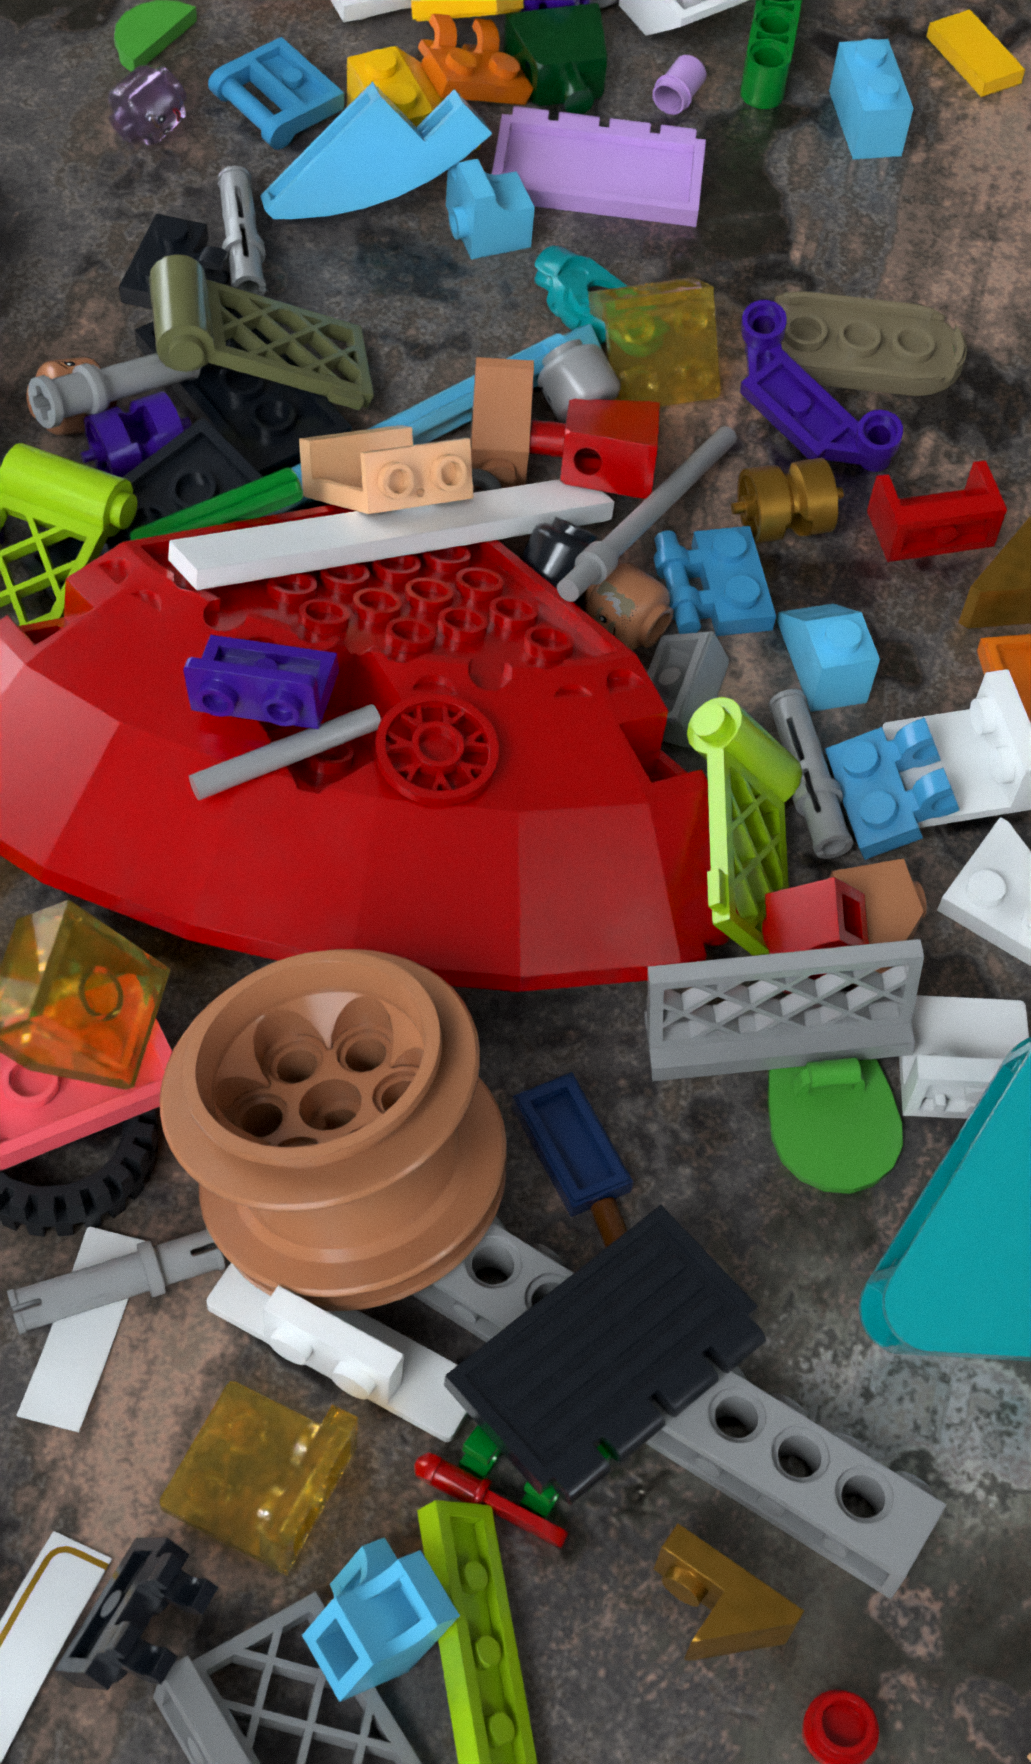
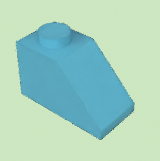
(830, 654)

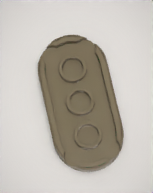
(872, 343)

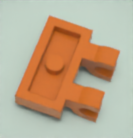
(473, 70)

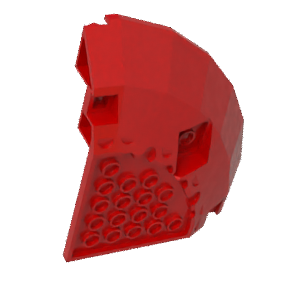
(551, 878)

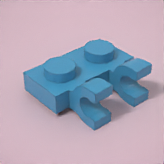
(873, 790)

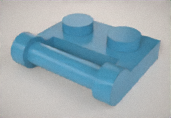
(287, 81)

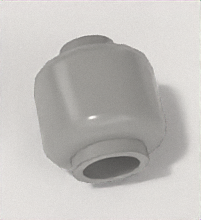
(576, 373)

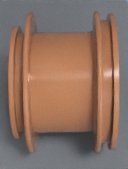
(338, 1127)

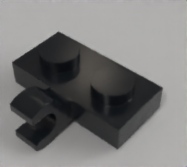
(166, 238)

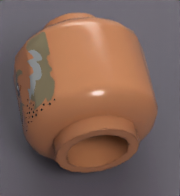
(631, 606)

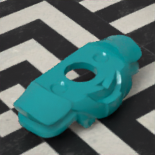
(567, 280)

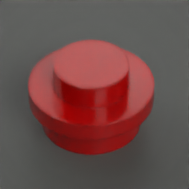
(840, 1728)

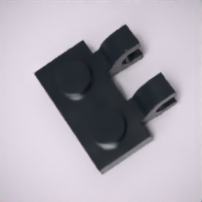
(139, 1589)

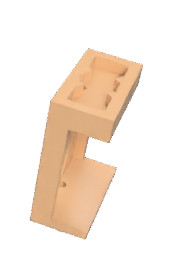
(391, 470)

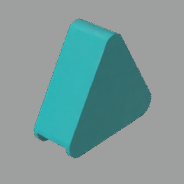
(963, 1255)

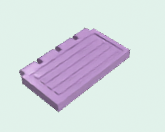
(603, 169)

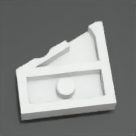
(995, 892)

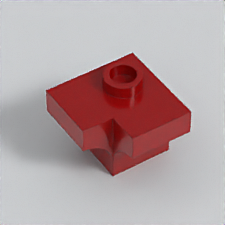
(815, 918)

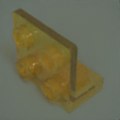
(661, 340)
(260, 1474)

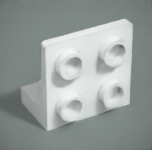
(981, 752)
(957, 1052)

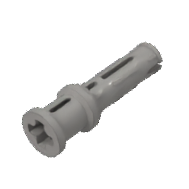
(91, 388)

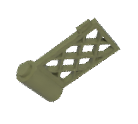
(194, 328)

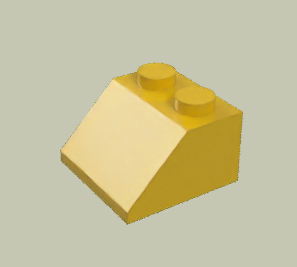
(397, 77)

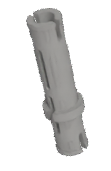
(237, 195)
(818, 794)
(115, 1280)

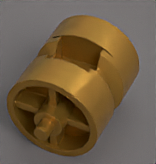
(795, 500)

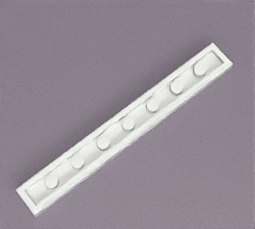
(363, 537)

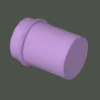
(680, 83)

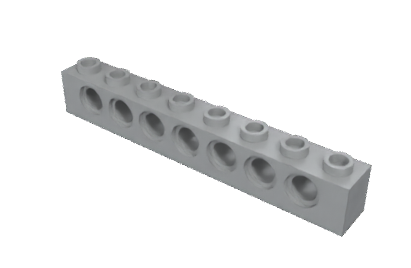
(745, 1468)

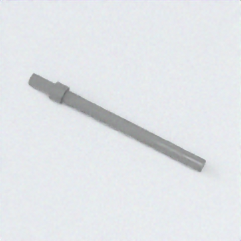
(601, 557)

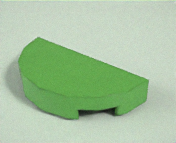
(150, 29)

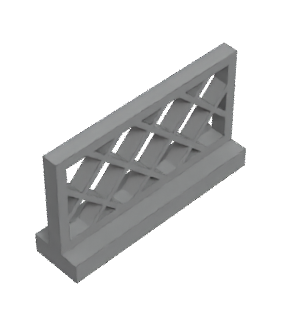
(770, 1033)
(207, 1723)

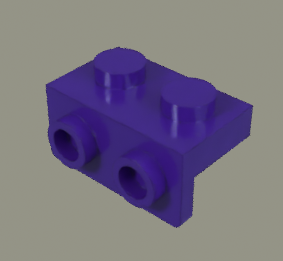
(261, 681)

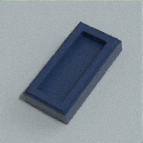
(571, 1143)

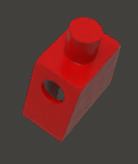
(603, 445)

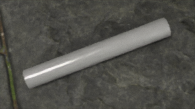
(284, 752)

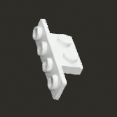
(349, 1349)

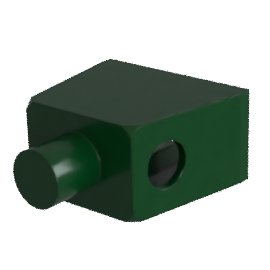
(560, 54)

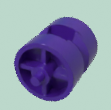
(126, 439)

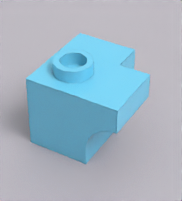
(488, 210)
(379, 1620)

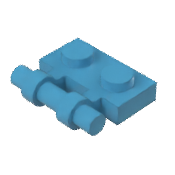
(731, 580)

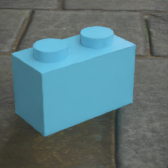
(870, 99)

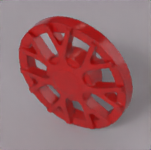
(436, 749)

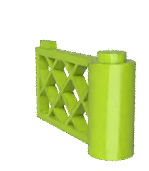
(67, 501)
(748, 852)

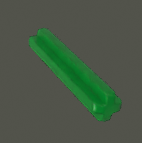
(239, 504)

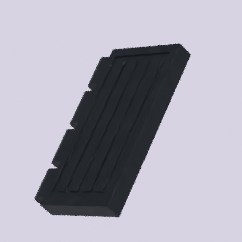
(601, 1351)

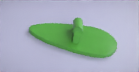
(835, 1123)

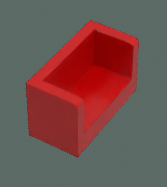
(937, 521)

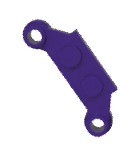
(801, 406)

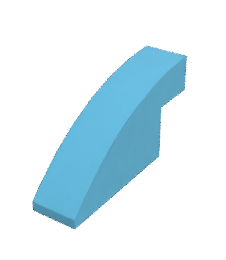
(373, 156)

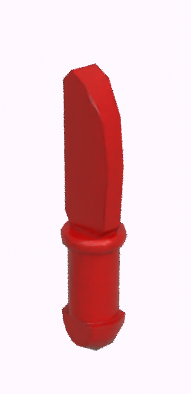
(471, 1489)

